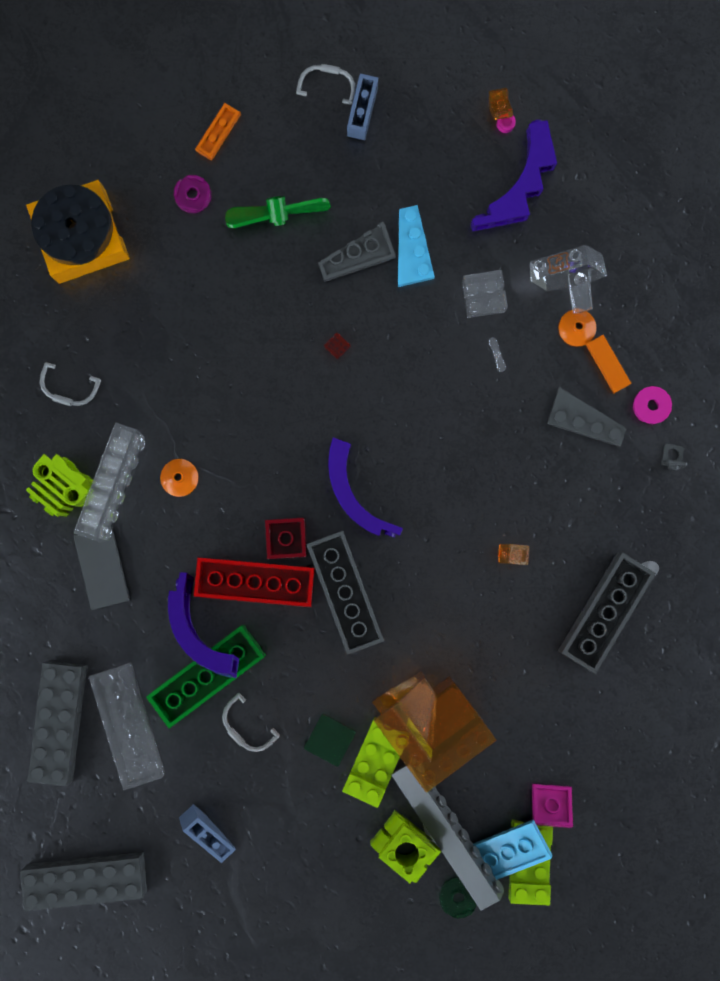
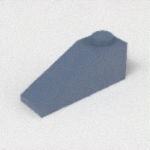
(205, 833)

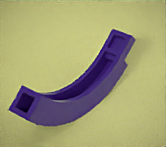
(338, 476)
(186, 636)

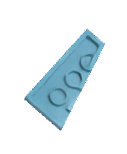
(413, 253)

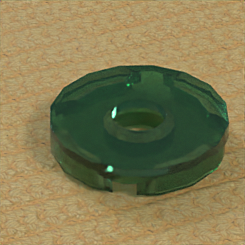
(453, 908)

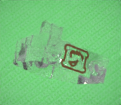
(562, 272)

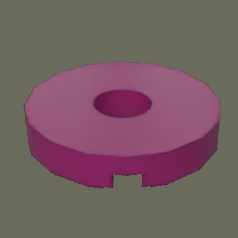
(663, 402)

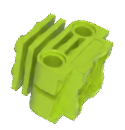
(59, 485)
(402, 830)

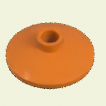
(575, 336)
(188, 479)

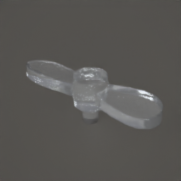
(497, 354)

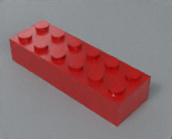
(254, 582)

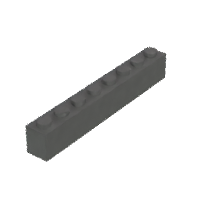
(451, 839)

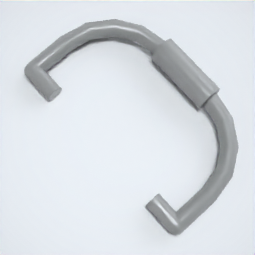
(329, 69)
(64, 400)
(234, 734)

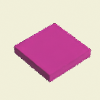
(552, 805)

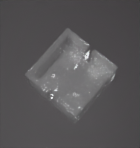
(483, 293)

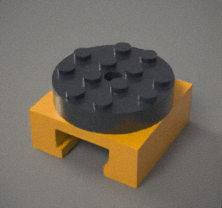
(89, 244)

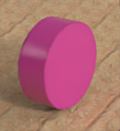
(506, 124)

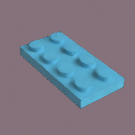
(514, 849)

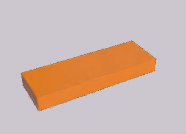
(218, 131)
(608, 364)

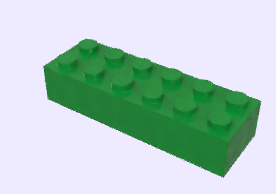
(197, 684)

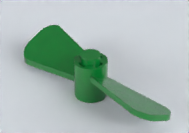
(275, 210)

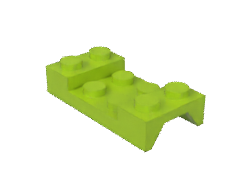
(372, 768)
(533, 883)

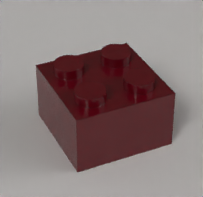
(286, 538)

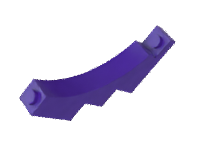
(513, 205)

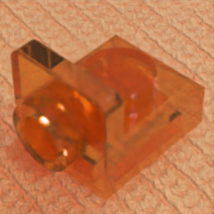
(499, 104)
(513, 554)

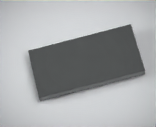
(102, 571)

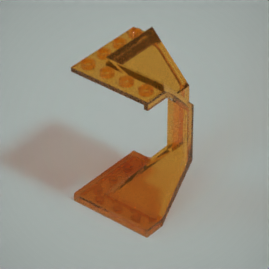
(431, 728)

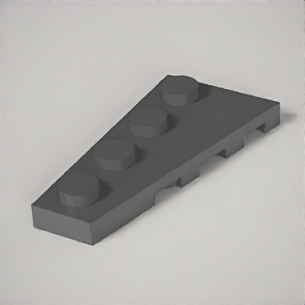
(362, 253)
(580, 418)

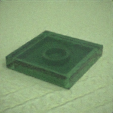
(330, 740)

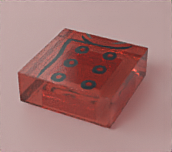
(337, 346)

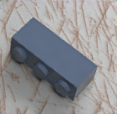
(362, 106)

